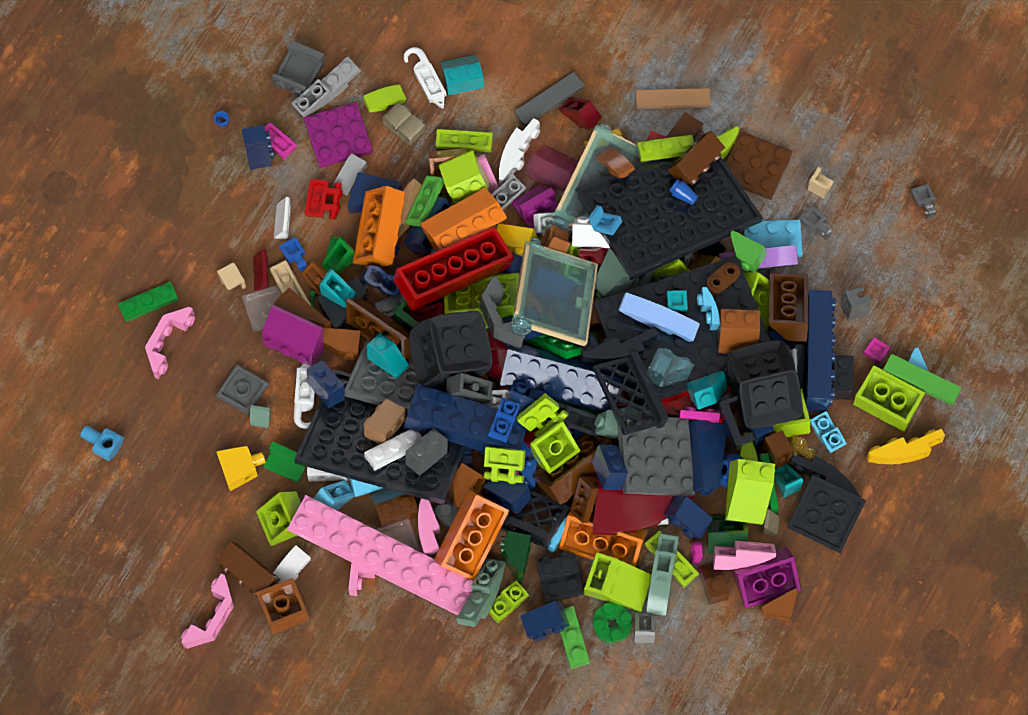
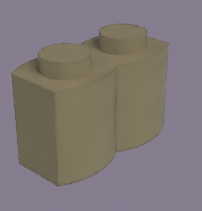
(404, 124)

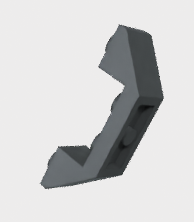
(498, 329)

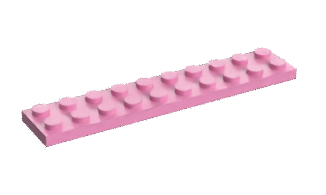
(380, 554)

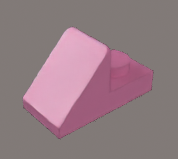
(355, 581)

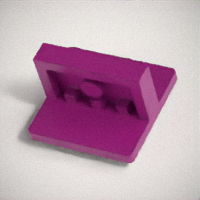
(535, 202)

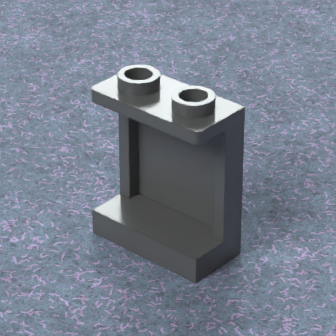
(298, 69)

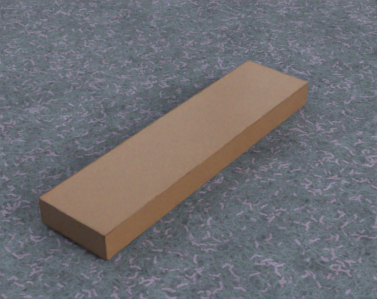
(673, 98)

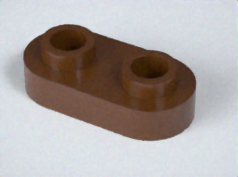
(723, 277)

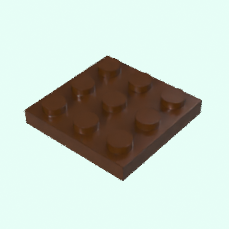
(758, 164)

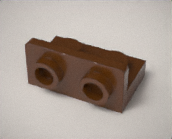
(584, 498)

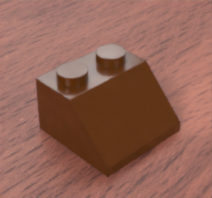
(393, 506)

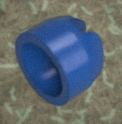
(224, 115)

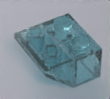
(668, 368)

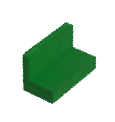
(283, 462)

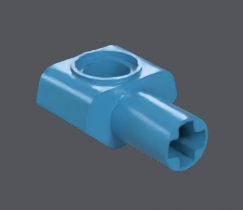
(100, 439)

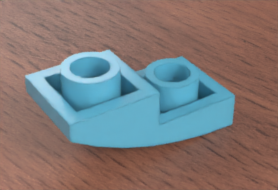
(709, 306)
(827, 433)
(556, 539)

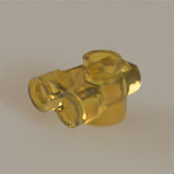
(799, 448)

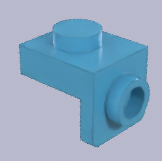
(604, 222)

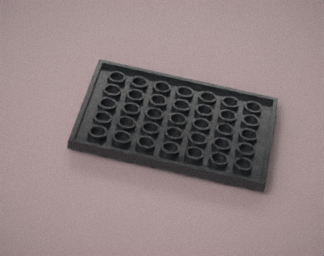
(660, 226)
(704, 348)
(338, 445)

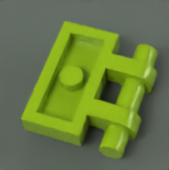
(538, 412)
(506, 459)

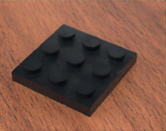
(826, 513)

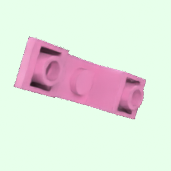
(181, 319)
(195, 636)

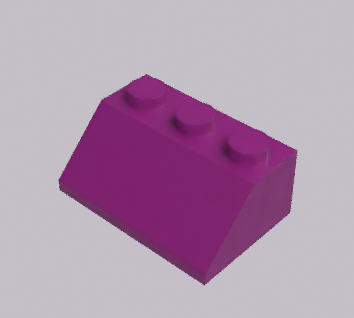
(293, 336)
(768, 579)

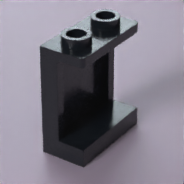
(729, 423)

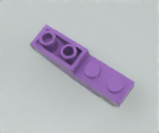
(775, 256)

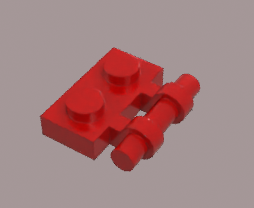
(317, 199)

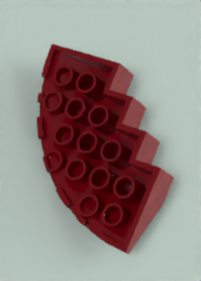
(627, 512)

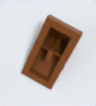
(781, 608)

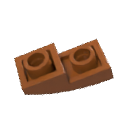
(616, 162)

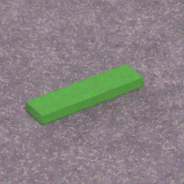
(922, 379)

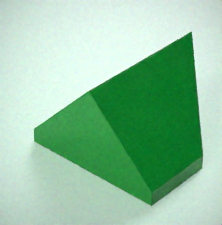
(338, 255)

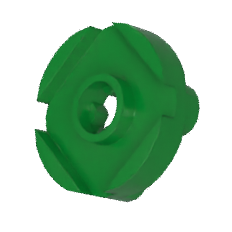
(609, 612)

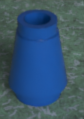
(683, 192)

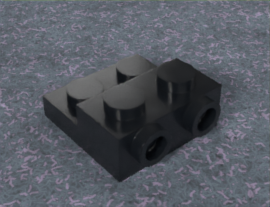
(559, 577)

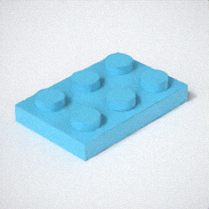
(777, 234)

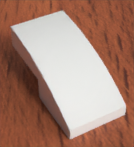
(292, 564)

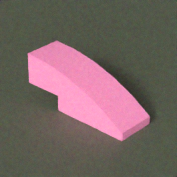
(427, 528)
(742, 555)

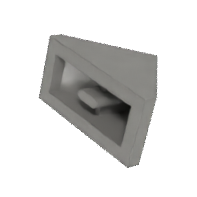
(644, 627)

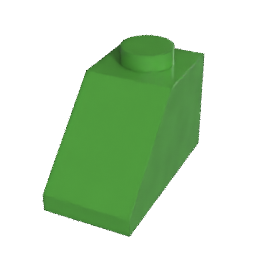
(748, 252)

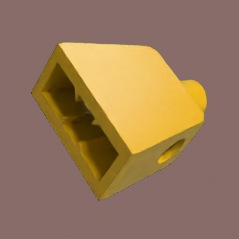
(239, 465)

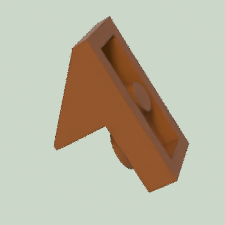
(557, 239)

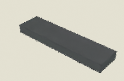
(549, 99)

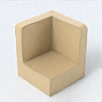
(820, 184)
(231, 277)

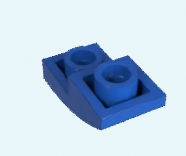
(504, 420)

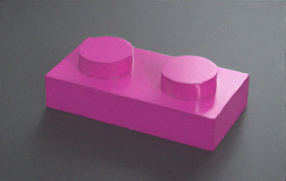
(280, 142)
(708, 415)

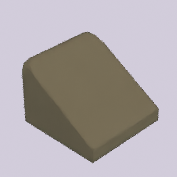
(771, 523)

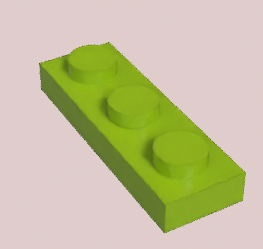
(464, 139)
(663, 148)
(683, 570)

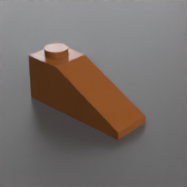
(342, 342)

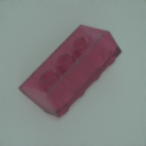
(551, 168)

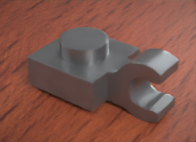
(924, 198)
(816, 221)

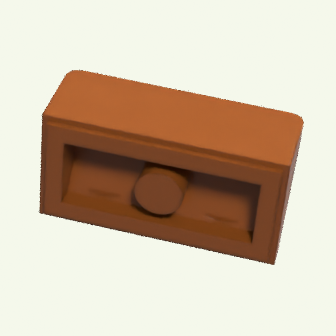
(314, 274)

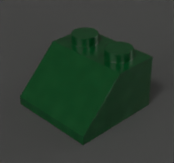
(725, 532)
(516, 552)

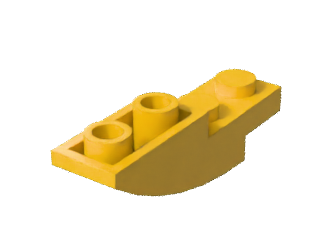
(898, 451)

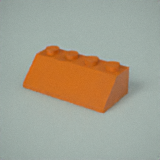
(463, 220)
(379, 227)
(471, 535)
(580, 541)

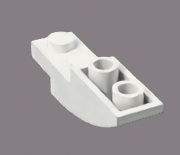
(514, 151)

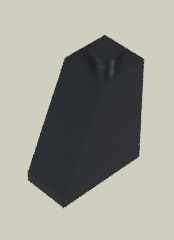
(334, 312)

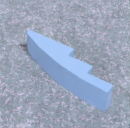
(658, 316)

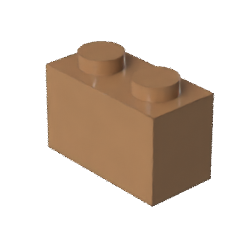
(384, 422)

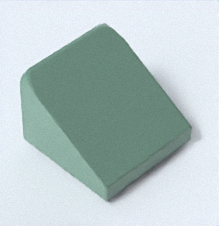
(260, 416)

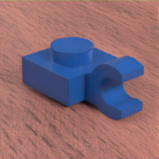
(293, 252)

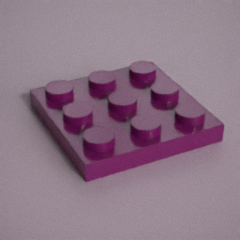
(337, 135)

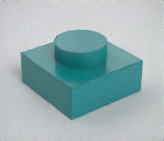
(677, 300)

